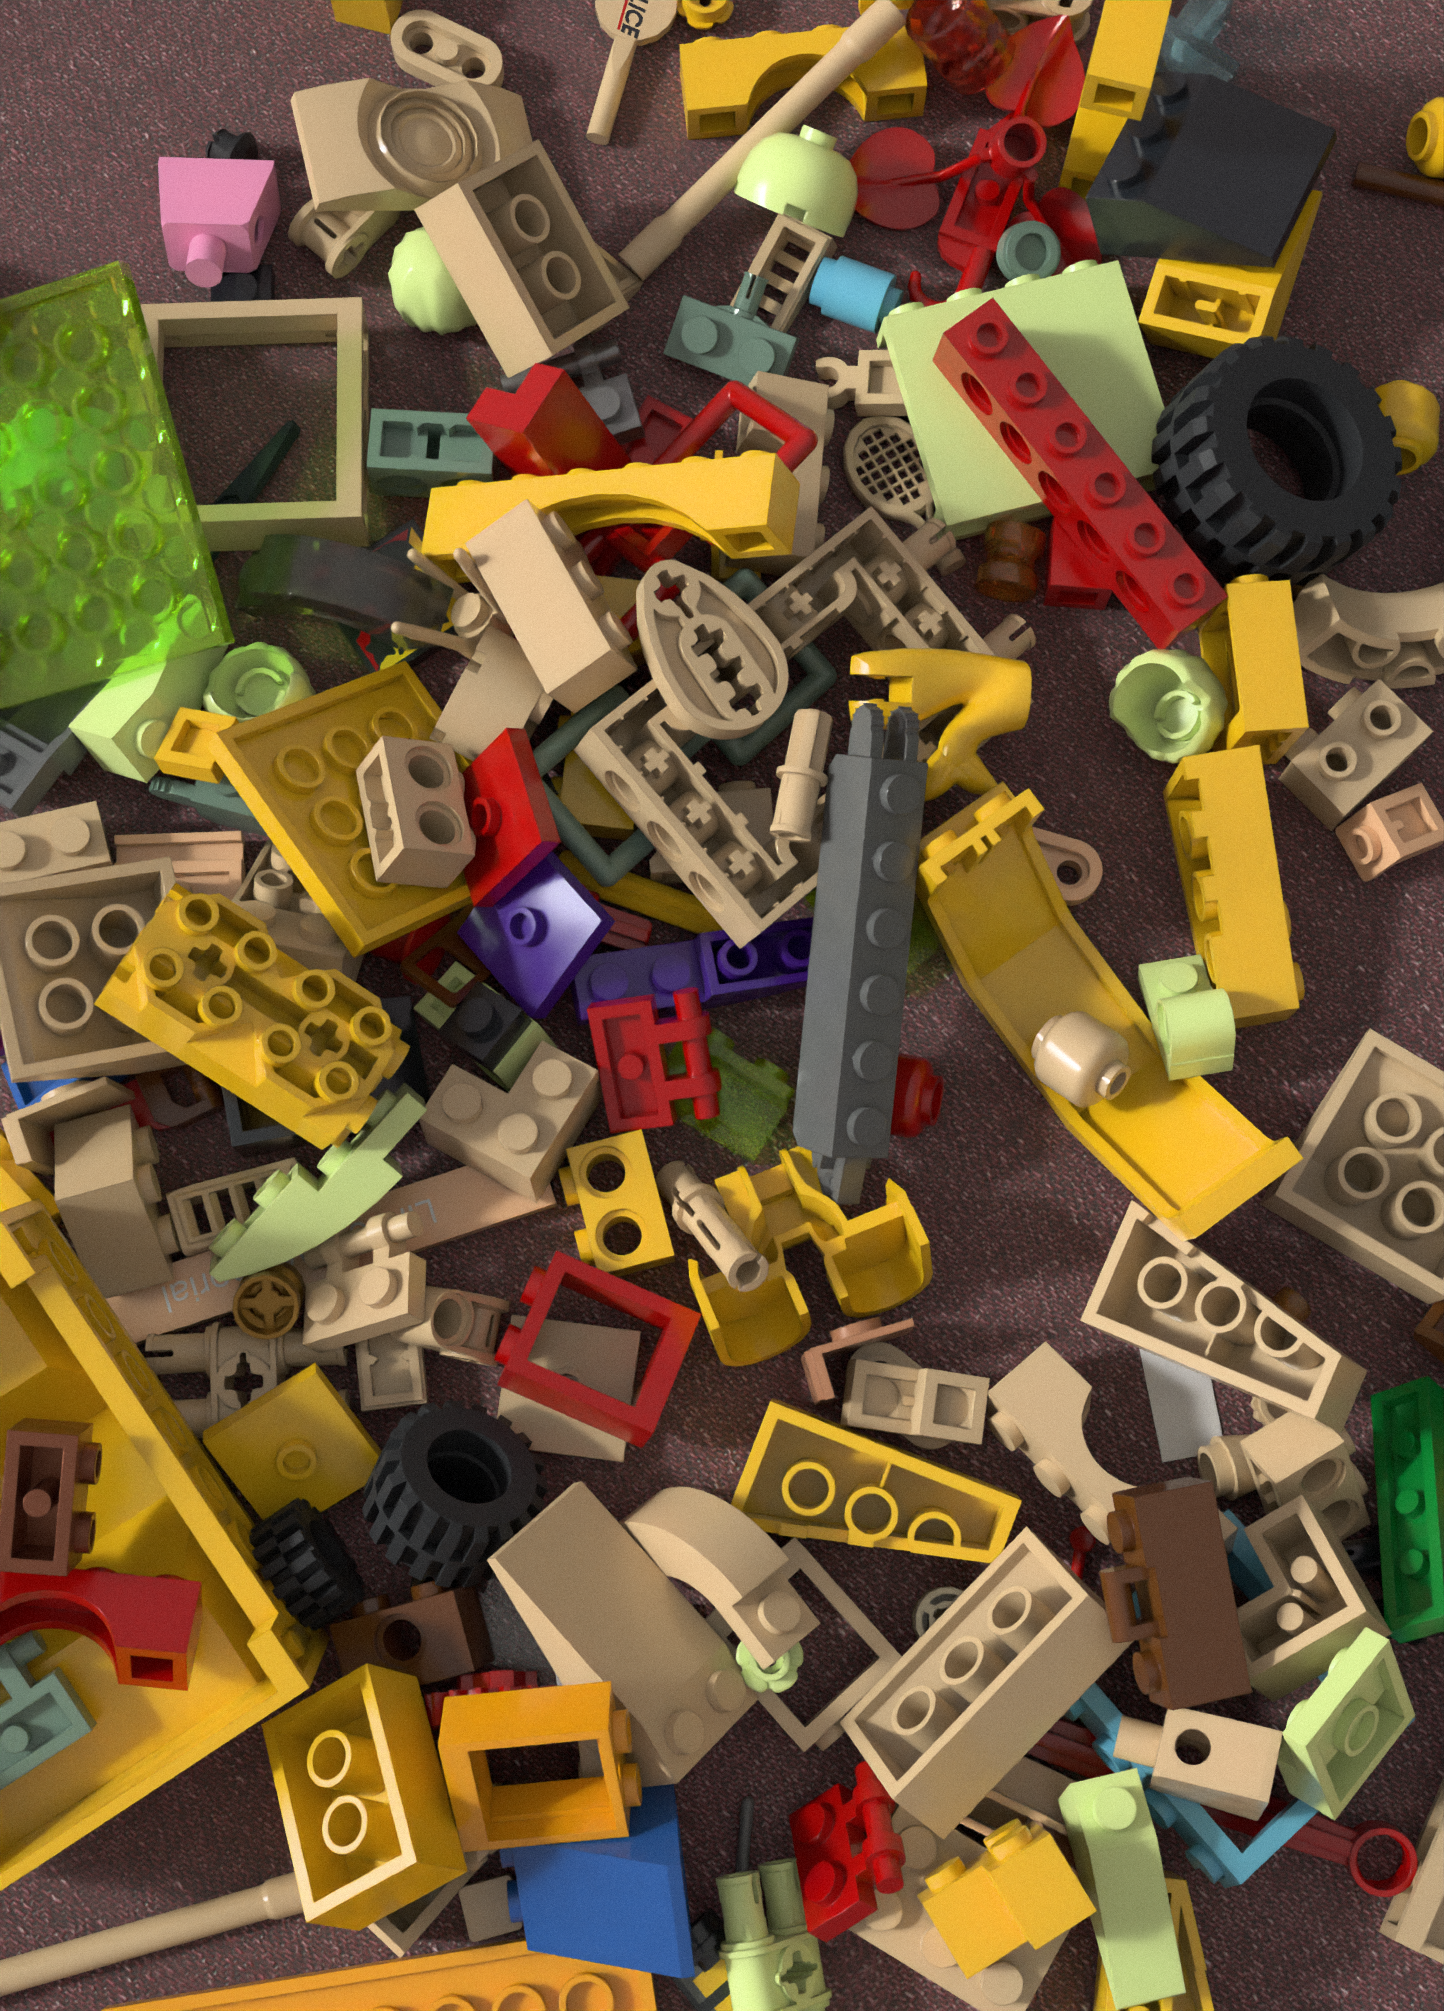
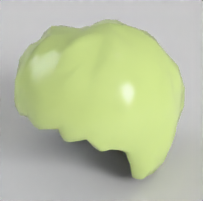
(424, 287)
(256, 682)
(1169, 704)

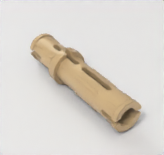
(702, 1212)

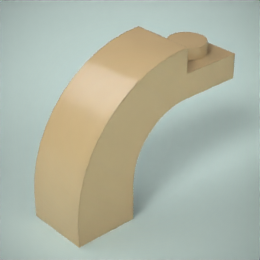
(728, 1562)

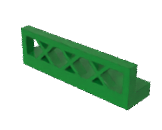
(1411, 1505)

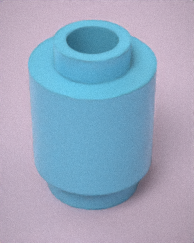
(855, 292)

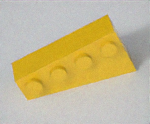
(860, 1491)

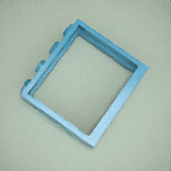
(1208, 1844)

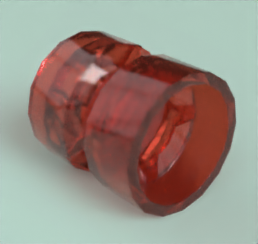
(962, 41)

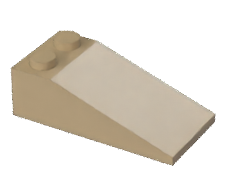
(618, 1618)

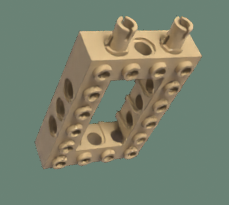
(637, 746)

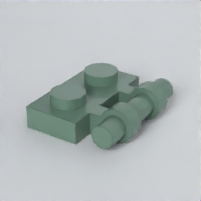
(40, 1715)

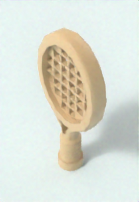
(893, 508)

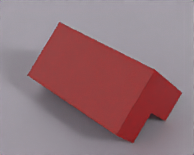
(545, 427)

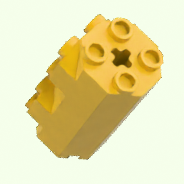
(255, 1019)

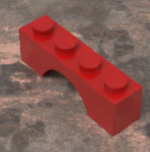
(138, 1620)

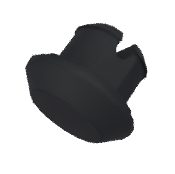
(232, 146)

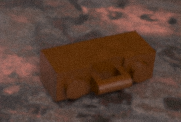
(1183, 1591)

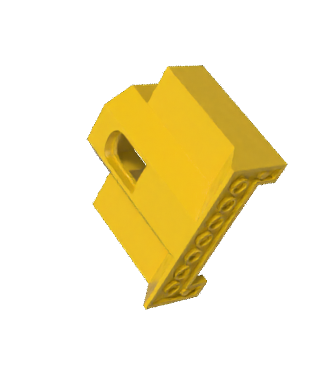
(156, 1514)

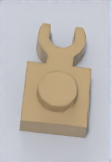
(869, 384)

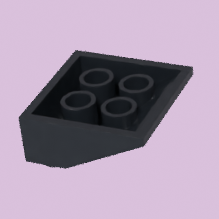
(1207, 175)

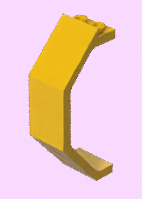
(1029, 961)

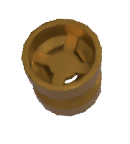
(267, 1312)

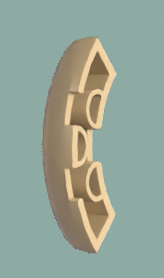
(1371, 634)

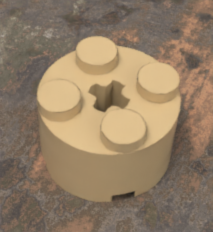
(492, 694)

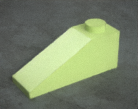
(136, 710)
(1126, 1883)

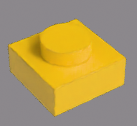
(184, 746)

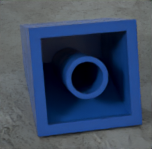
(610, 1897)

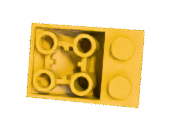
(1215, 305)

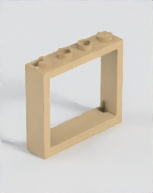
(283, 322)

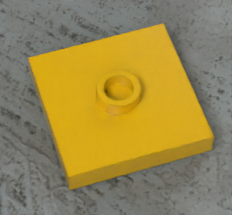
(294, 1445)

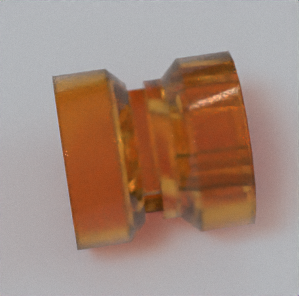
(1010, 561)

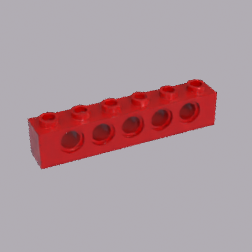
(1077, 475)

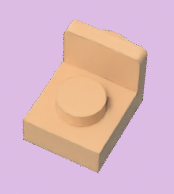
(1391, 831)

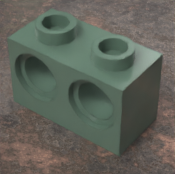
(425, 451)

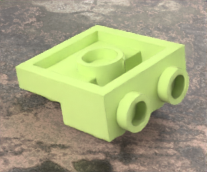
(1345, 1725)

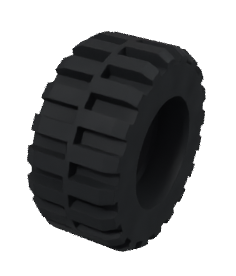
(1323, 425)

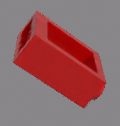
(627, 1422)

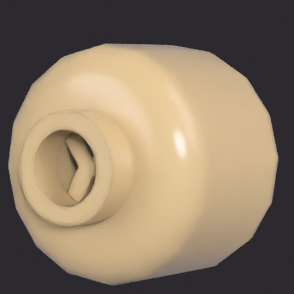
(1081, 1058)

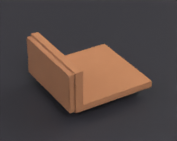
(845, 1340)

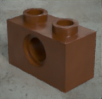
(449, 1626)

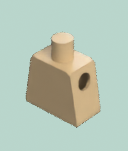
(1235, 1756)

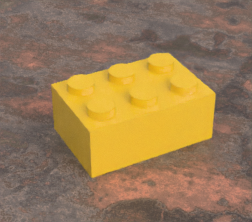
(363, 1798)

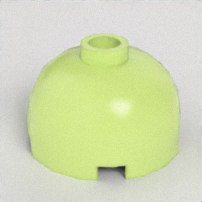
(801, 179)

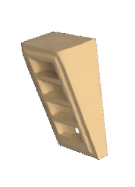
(818, 244)
(208, 1192)

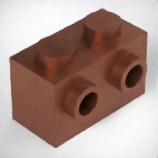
(46, 1496)

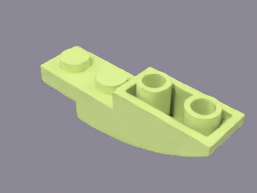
(305, 1211)

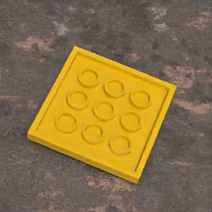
(304, 791)

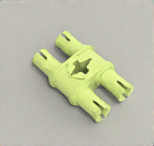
(776, 1963)

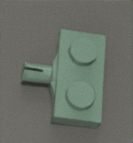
(731, 338)

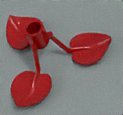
(1042, 91)

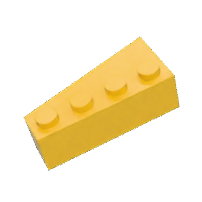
(1233, 882)

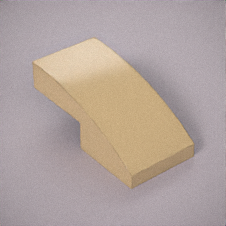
(915, 1401)

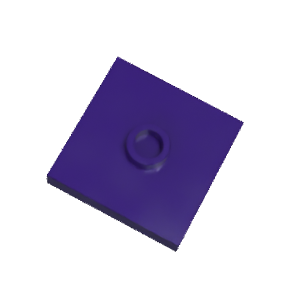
(538, 935)

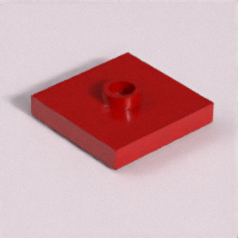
(507, 816)

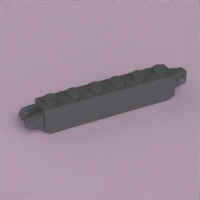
(860, 949)

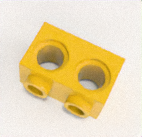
(632, 1202)

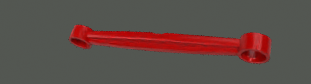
(1071, 1748)

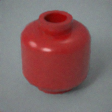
(916, 1096)

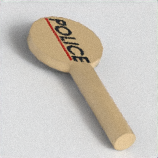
(629, 25)

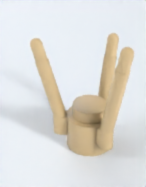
(469, 614)

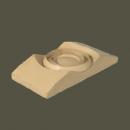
(401, 146)

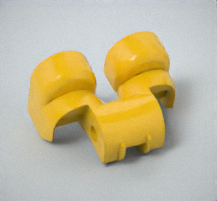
(868, 1259)

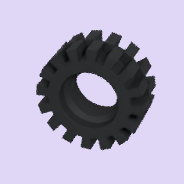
(306, 1564)

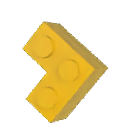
(1004, 1897)

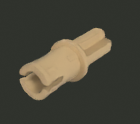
(802, 775)

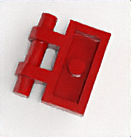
(634, 1062)
(836, 1860)

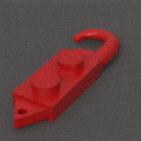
(973, 221)

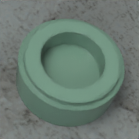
(1028, 249)

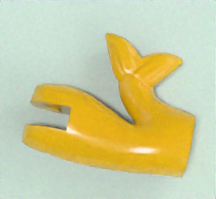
(929, 680)

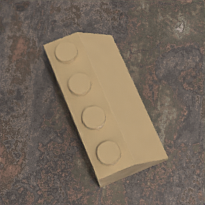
(983, 1684)

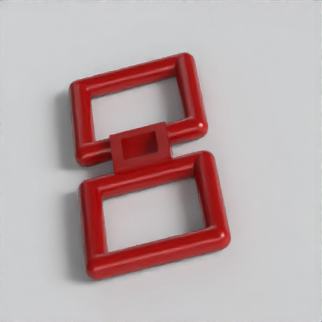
(650, 543)

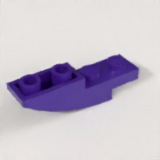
(711, 962)

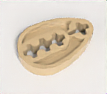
(684, 679)

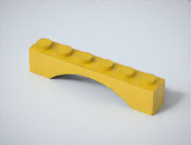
(733, 502)

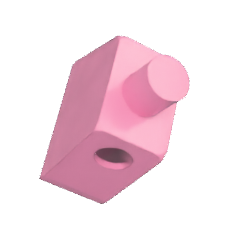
(217, 214)

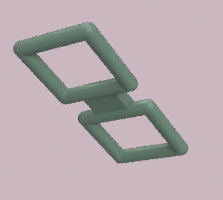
(739, 751)

